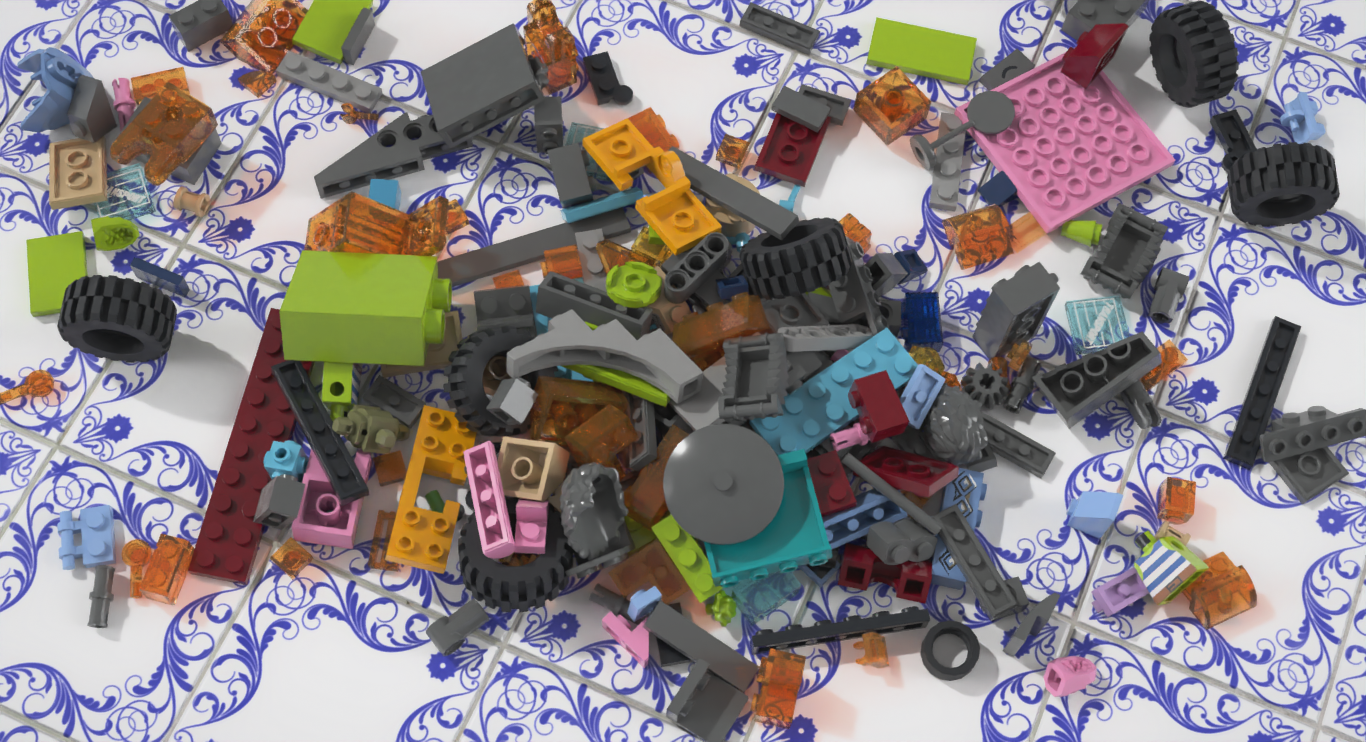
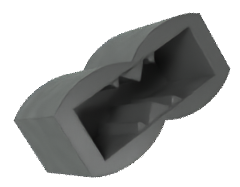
(901, 541)

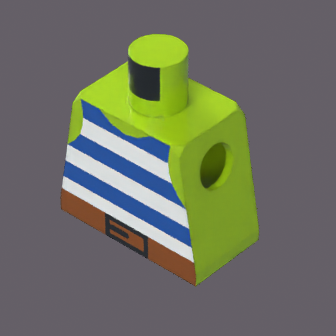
(338, 379)
(1166, 567)

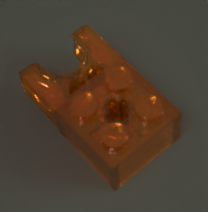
(552, 44)
(166, 129)

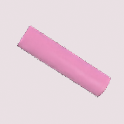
(489, 501)

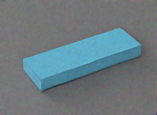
(601, 205)

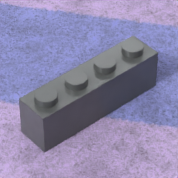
(560, 294)

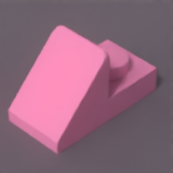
(531, 526)
(634, 642)

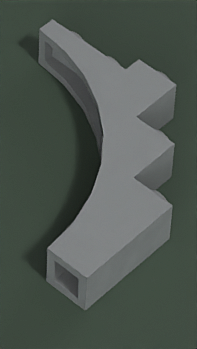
(611, 346)

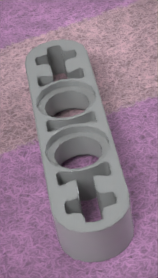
(824, 337)

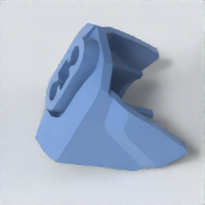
(60, 77)

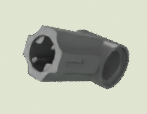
(1169, 289)
(450, 632)

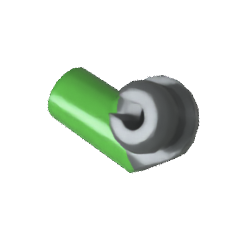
(437, 504)

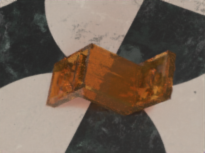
(368, 226)

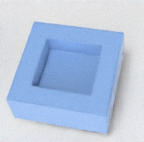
(643, 603)

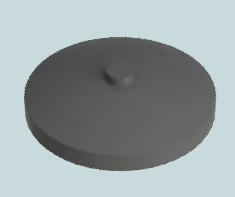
(723, 484)

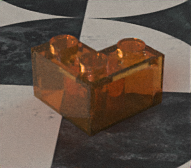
(602, 438)
(650, 565)
(781, 681)

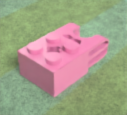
(313, 521)

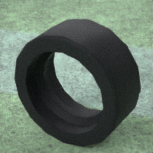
(961, 631)

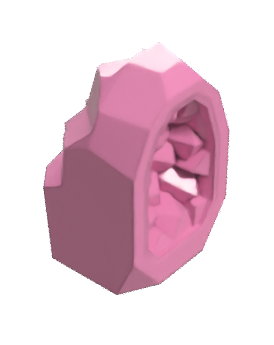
(1069, 675)

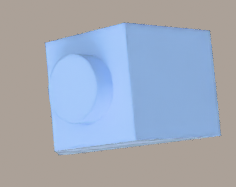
(1093, 512)

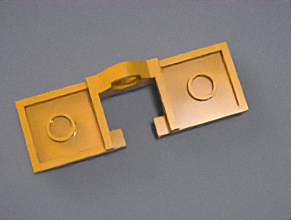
(671, 213)
(421, 535)

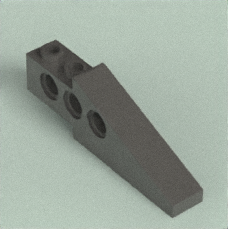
(377, 161)

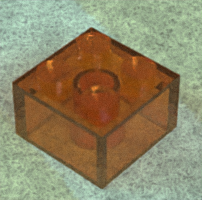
(892, 105)

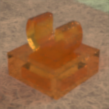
(875, 650)

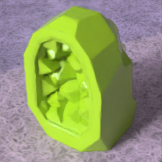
(113, 233)

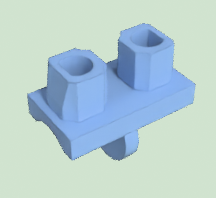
(1301, 119)

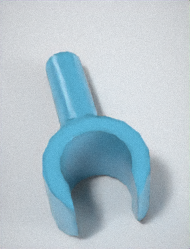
(790, 203)
(740, 239)

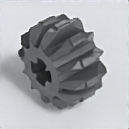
(989, 379)

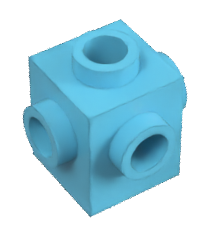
(286, 459)

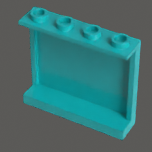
(789, 541)

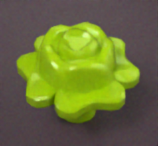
(722, 608)

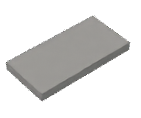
(702, 407)

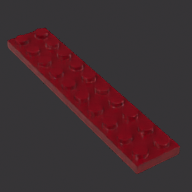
(228, 534)

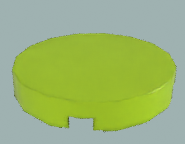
(633, 284)

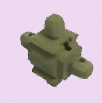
(371, 429)

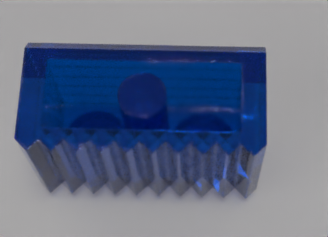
(921, 321)

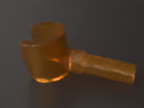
(353, 115)
(998, 363)

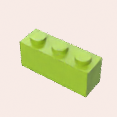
(687, 557)

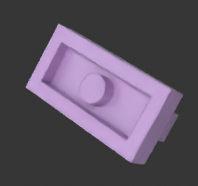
(1119, 592)

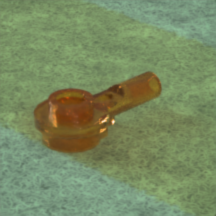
(37, 384)
(136, 555)

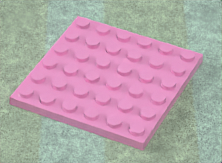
(1070, 144)

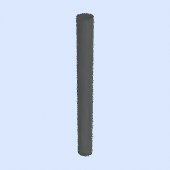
(892, 494)

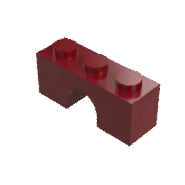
(862, 566)

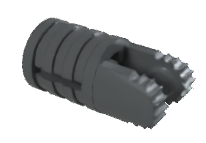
(1141, 405)

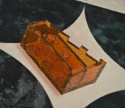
(646, 496)

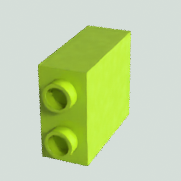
(364, 308)

